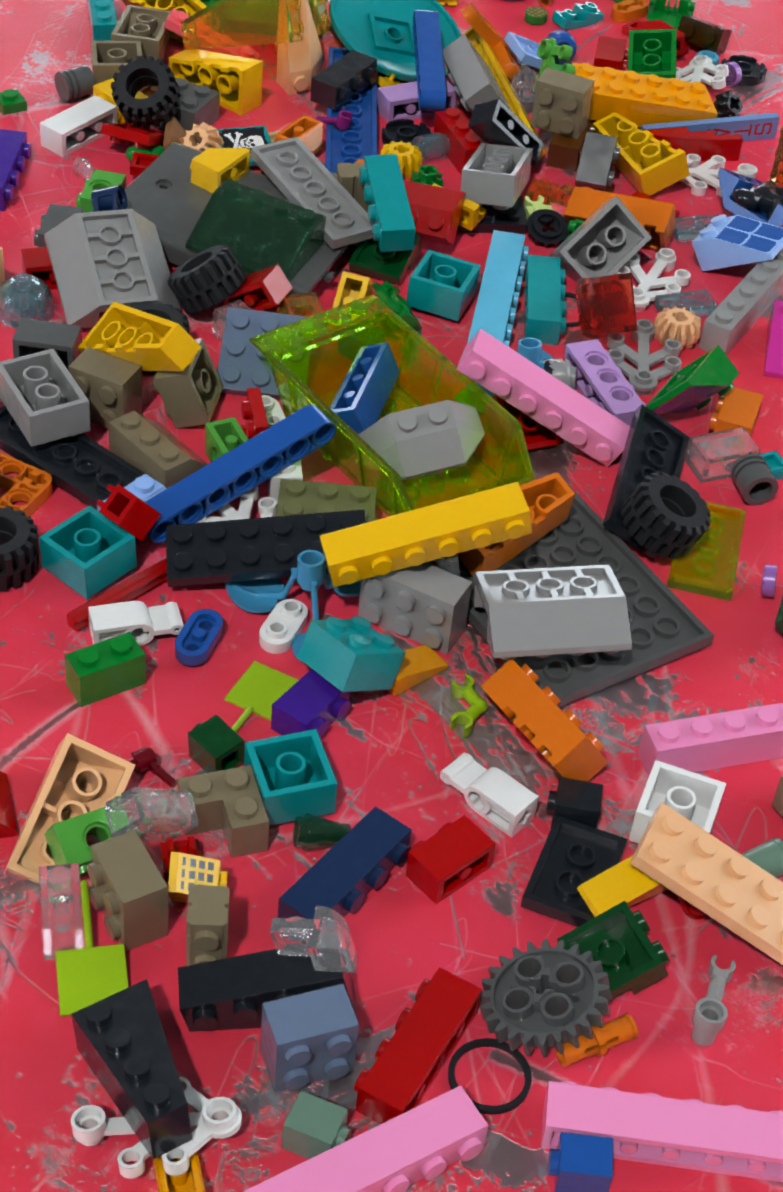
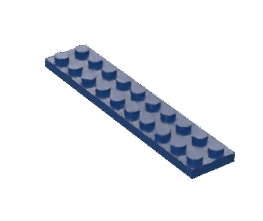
(361, 135)

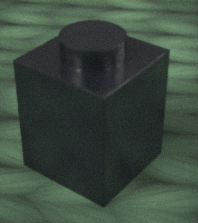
(576, 801)

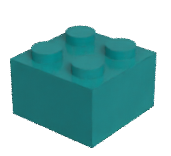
(443, 285)
(88, 551)
(351, 654)
(292, 775)

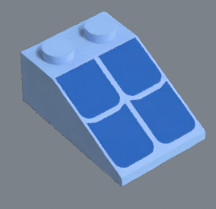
(736, 242)

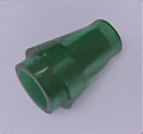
(317, 832)

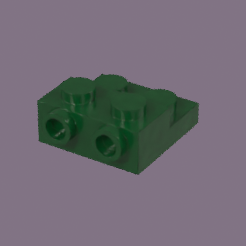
(383, 265)
(623, 948)

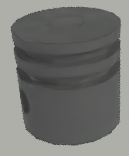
(74, 83)
(754, 479)

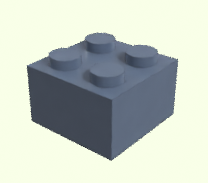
(308, 1037)

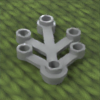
(641, 378)

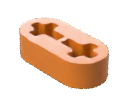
(629, 10)

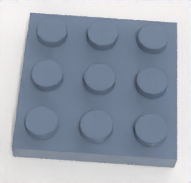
(242, 363)

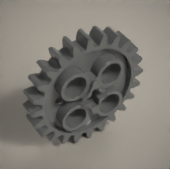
(545, 997)

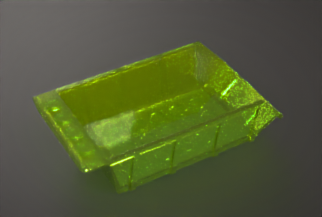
(312, 362)

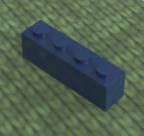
(350, 868)

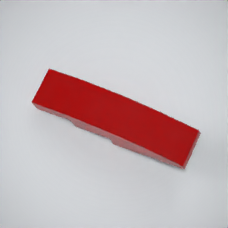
(701, 142)

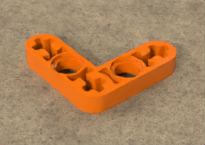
(493, 38)
(29, 486)

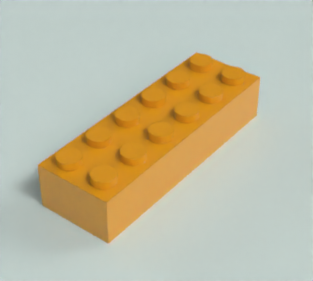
(645, 97)

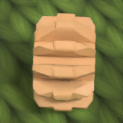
(202, 137)
(677, 325)

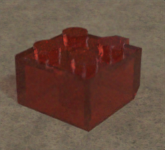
(606, 304)

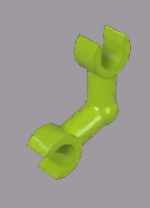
(477, 705)

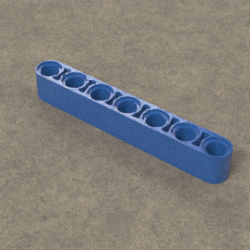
(429, 61)
(241, 469)

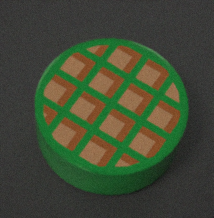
(535, 15)

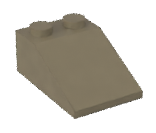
(146, 26)

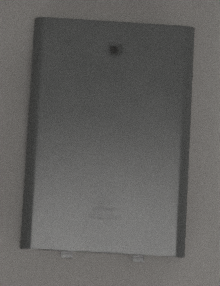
(175, 204)

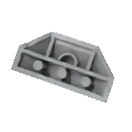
(426, 438)

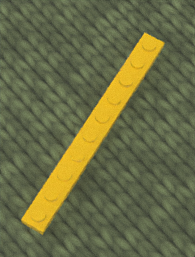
(489, 57)

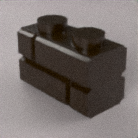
(704, 34)

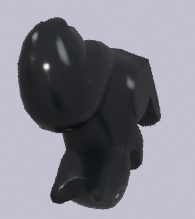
(760, 197)

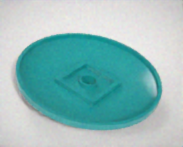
(369, 26)

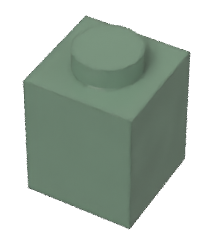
(314, 1126)

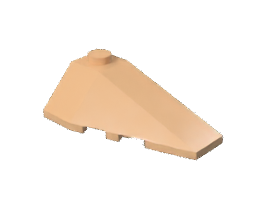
(301, 59)
(75, 783)

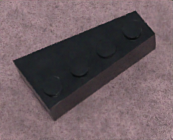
(232, 989)
(134, 1064)

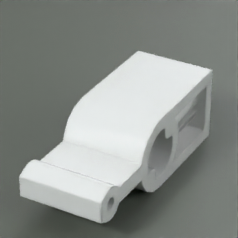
(133, 617)
(492, 794)

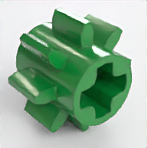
(427, 175)

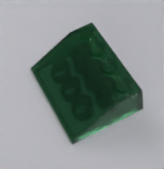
(258, 229)

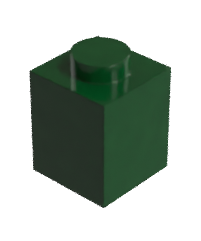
(215, 745)

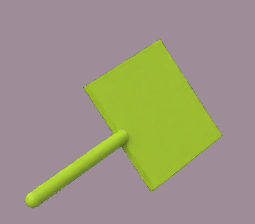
(258, 691)
(89, 972)

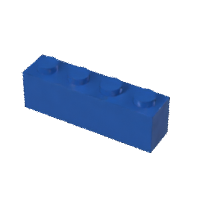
(366, 387)

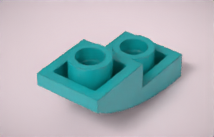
(581, 16)

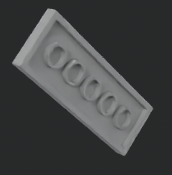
(313, 187)

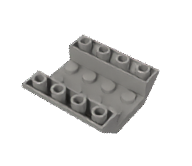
(106, 261)
(552, 611)

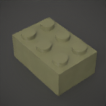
(309, 497)

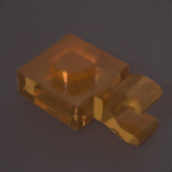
(550, 192)

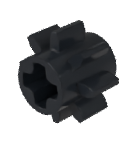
(727, 104)

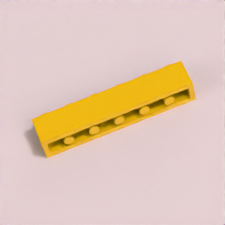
(426, 534)

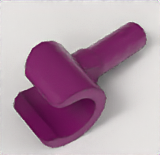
(342, 122)

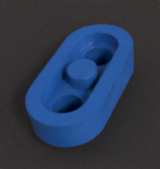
(198, 637)

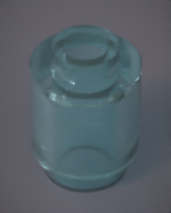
(432, 145)

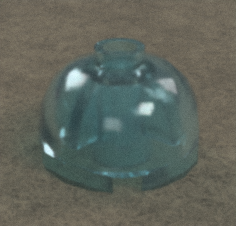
(25, 298)

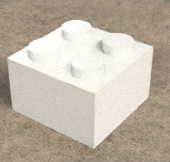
(683, 791)

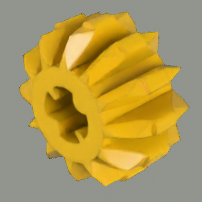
(408, 156)

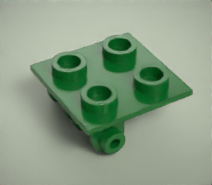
(670, 15)

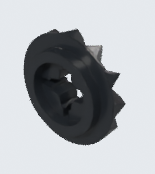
(543, 218)

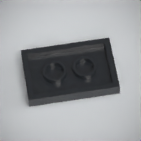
(567, 860)

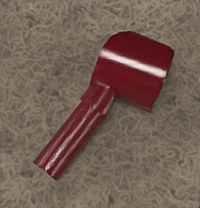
(146, 759)

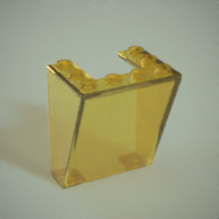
(251, 23)

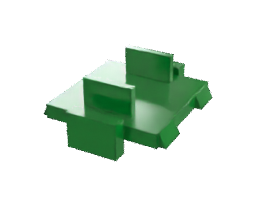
(390, 296)

